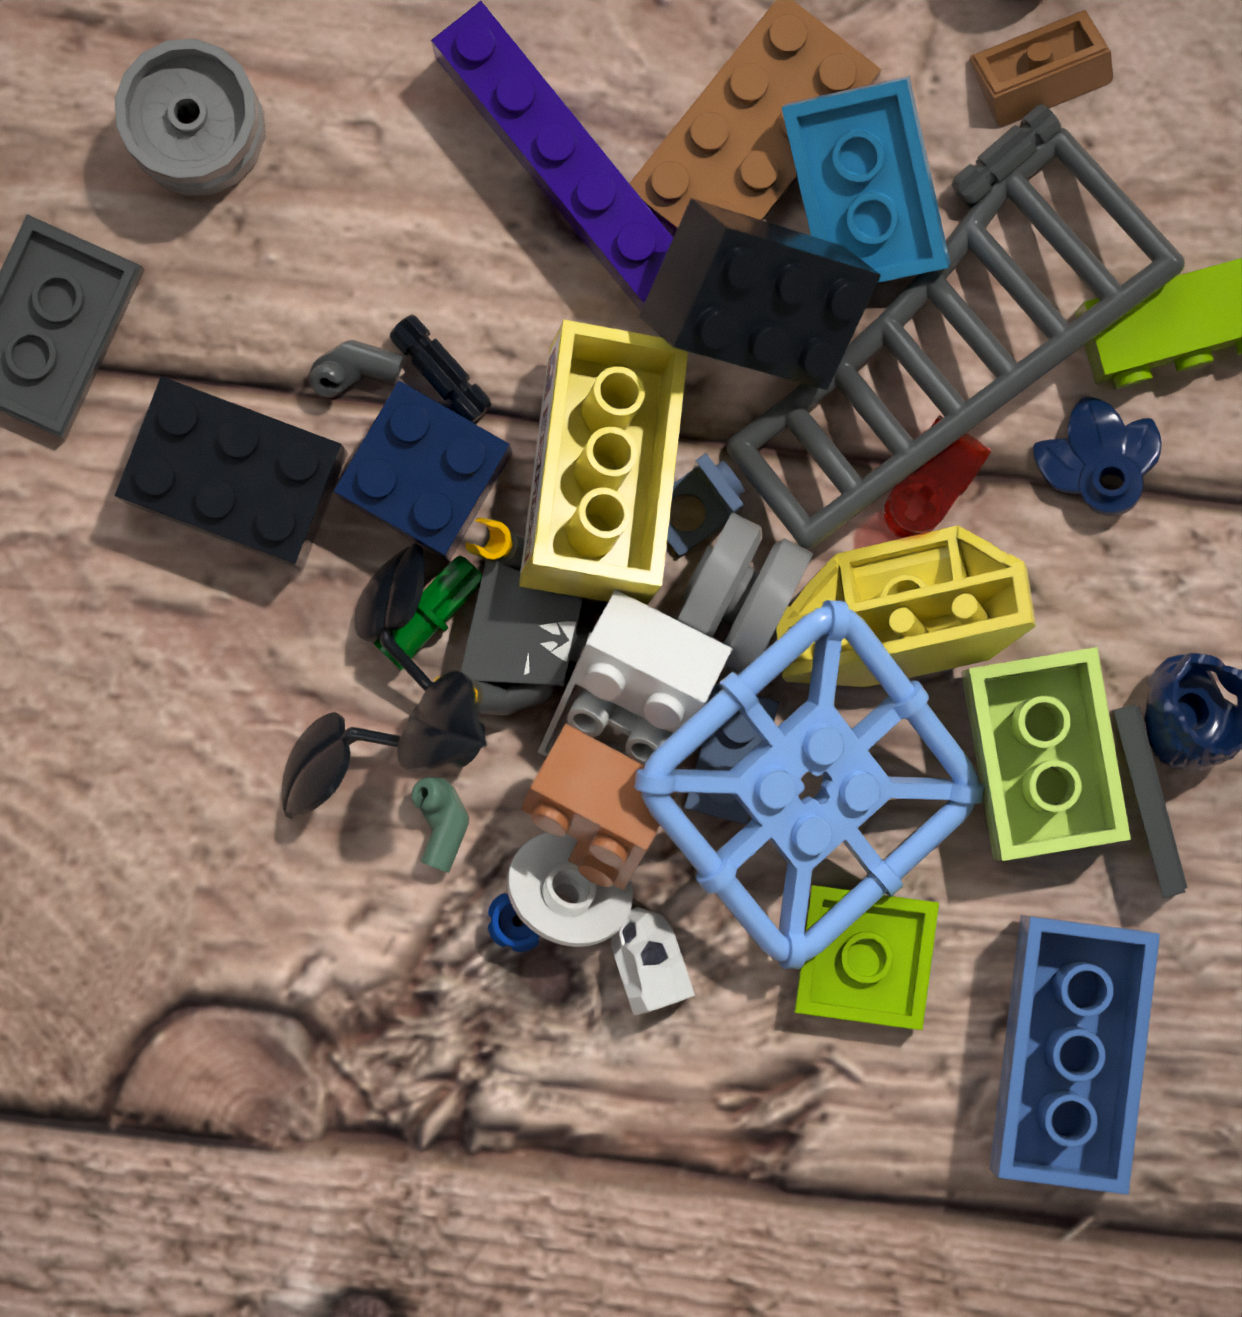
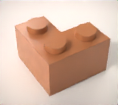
(592, 797)

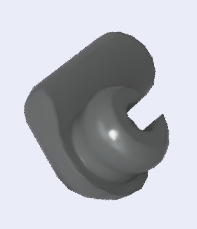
(350, 363)

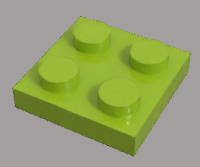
(875, 966)

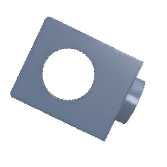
(717, 490)

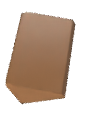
(1043, 67)

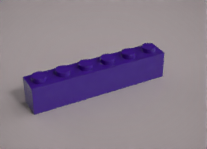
(554, 149)

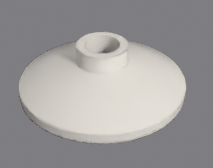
(543, 871)

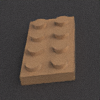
(734, 135)

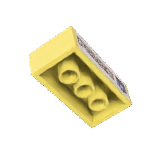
(604, 464)

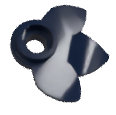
(1099, 447)

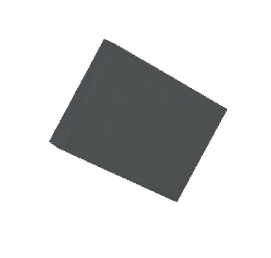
(57, 322)

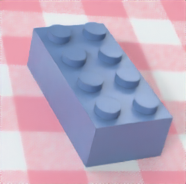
(1074, 1054)

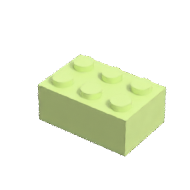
(1045, 754)

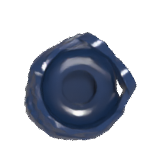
(1189, 717)

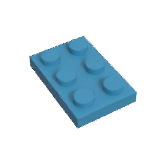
(869, 177)

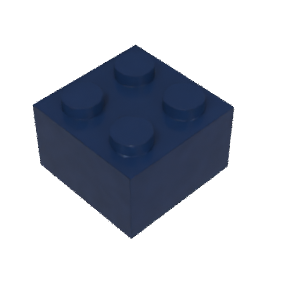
(423, 470)

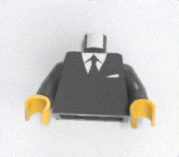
(518, 634)

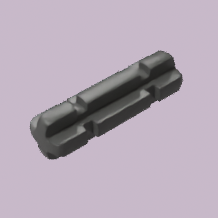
(1006, 154)

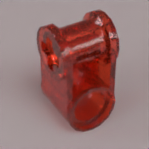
(937, 483)

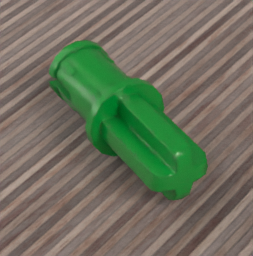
(436, 606)

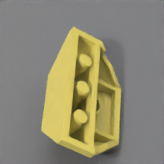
(927, 599)

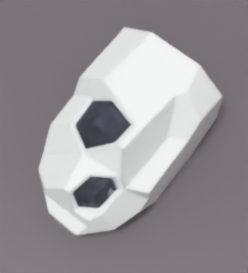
(650, 962)

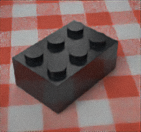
(758, 295)
(231, 473)

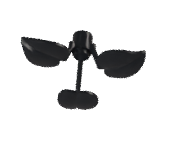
(440, 728)

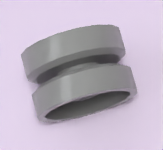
(193, 82)
(741, 595)

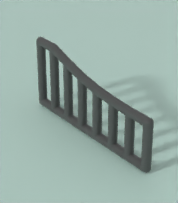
(1011, 377)

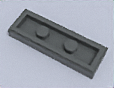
(1150, 800)

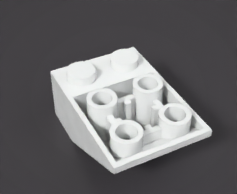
(637, 679)

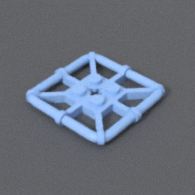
(770, 780)

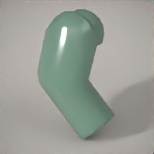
(446, 818)

